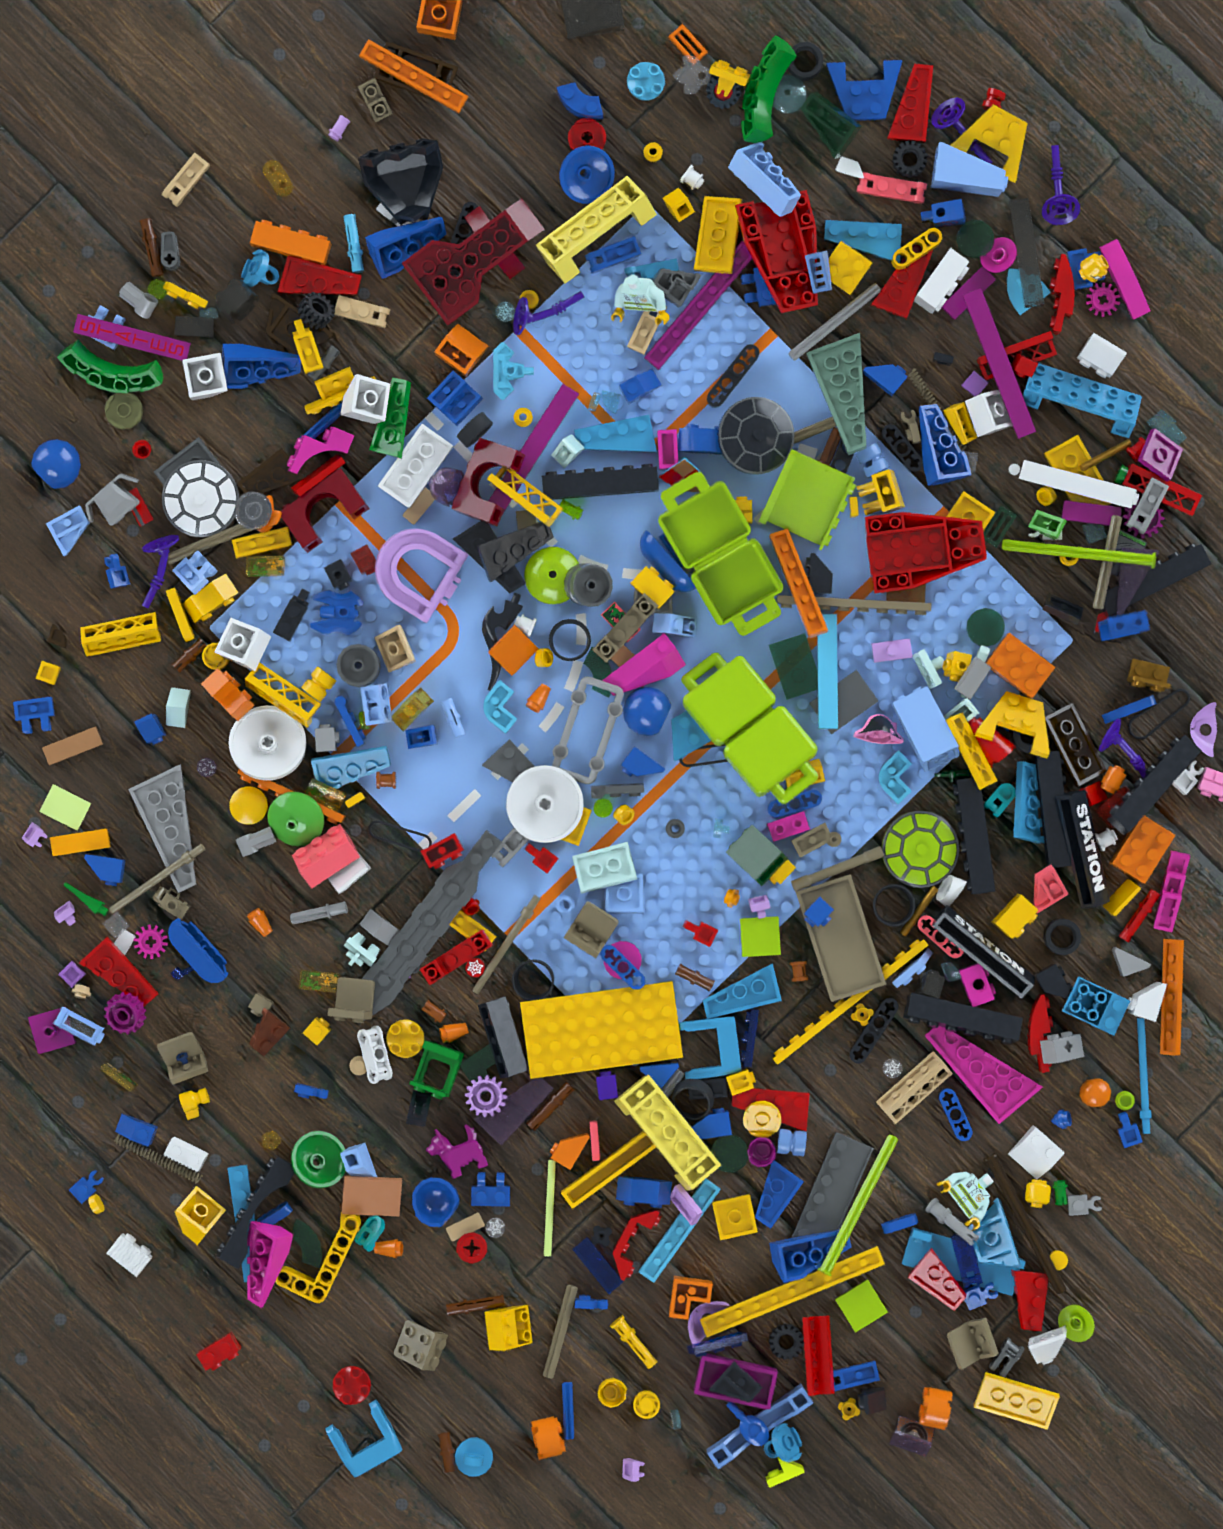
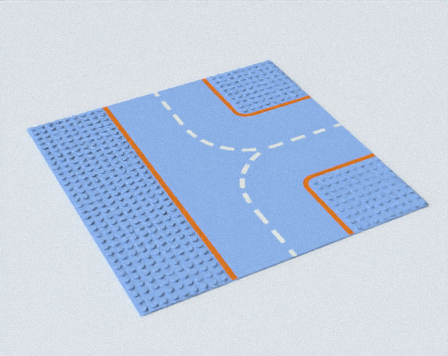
(445, 785)

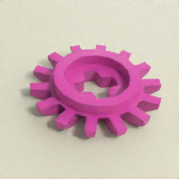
(1106, 307)
(145, 936)

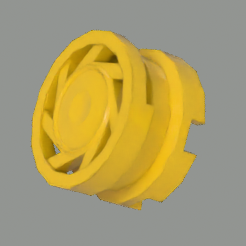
(212, 659)
(646, 1404)

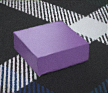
(974, 384)
(72, 974)

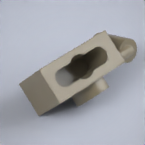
(171, 903)

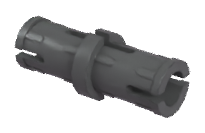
(327, 360)

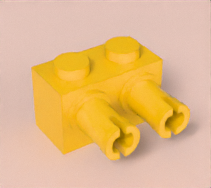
(887, 490)

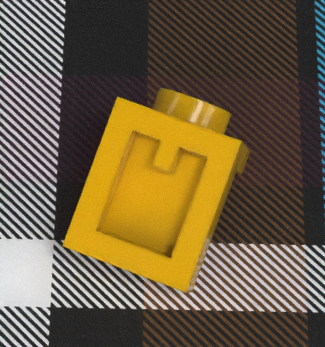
(740, 1081)

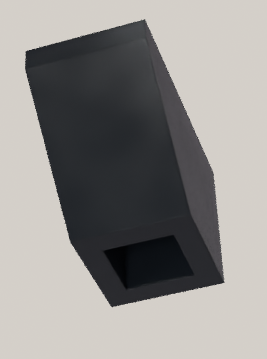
(819, 575)
(1052, 981)
(872, 1400)

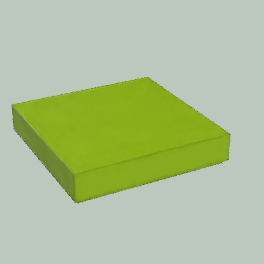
(760, 936)
(861, 1305)

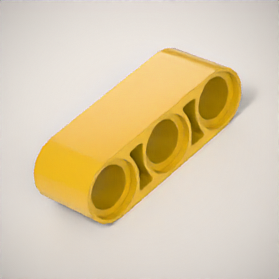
(923, 242)

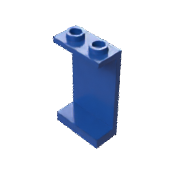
(1123, 625)

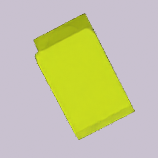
(788, 1471)

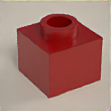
(1023, 366)

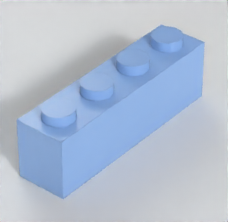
(764, 178)

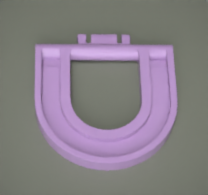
(399, 594)

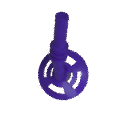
(952, 119)
(1059, 203)
(523, 316)
(161, 546)
(1113, 737)

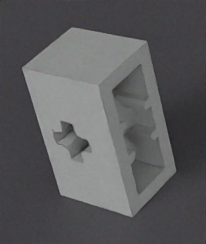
(1061, 1048)

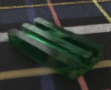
(1006, 513)

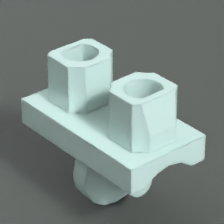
(354, 945)

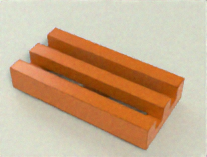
(704, 52)

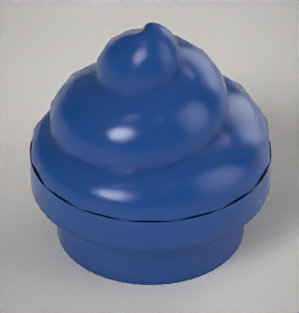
(1062, 1119)

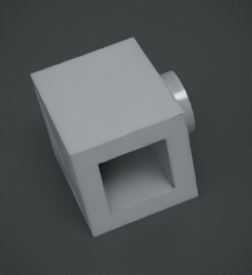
(326, 738)

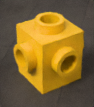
(956, 665)

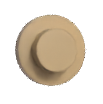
(81, 991)
(357, 1065)

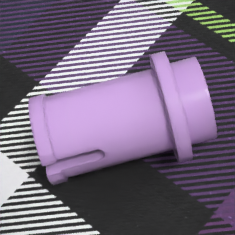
(338, 128)

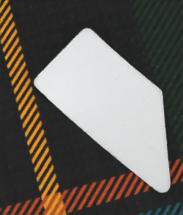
(849, 167)

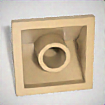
(395, 648)

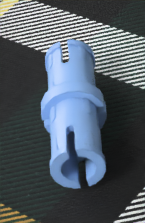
(453, 718)

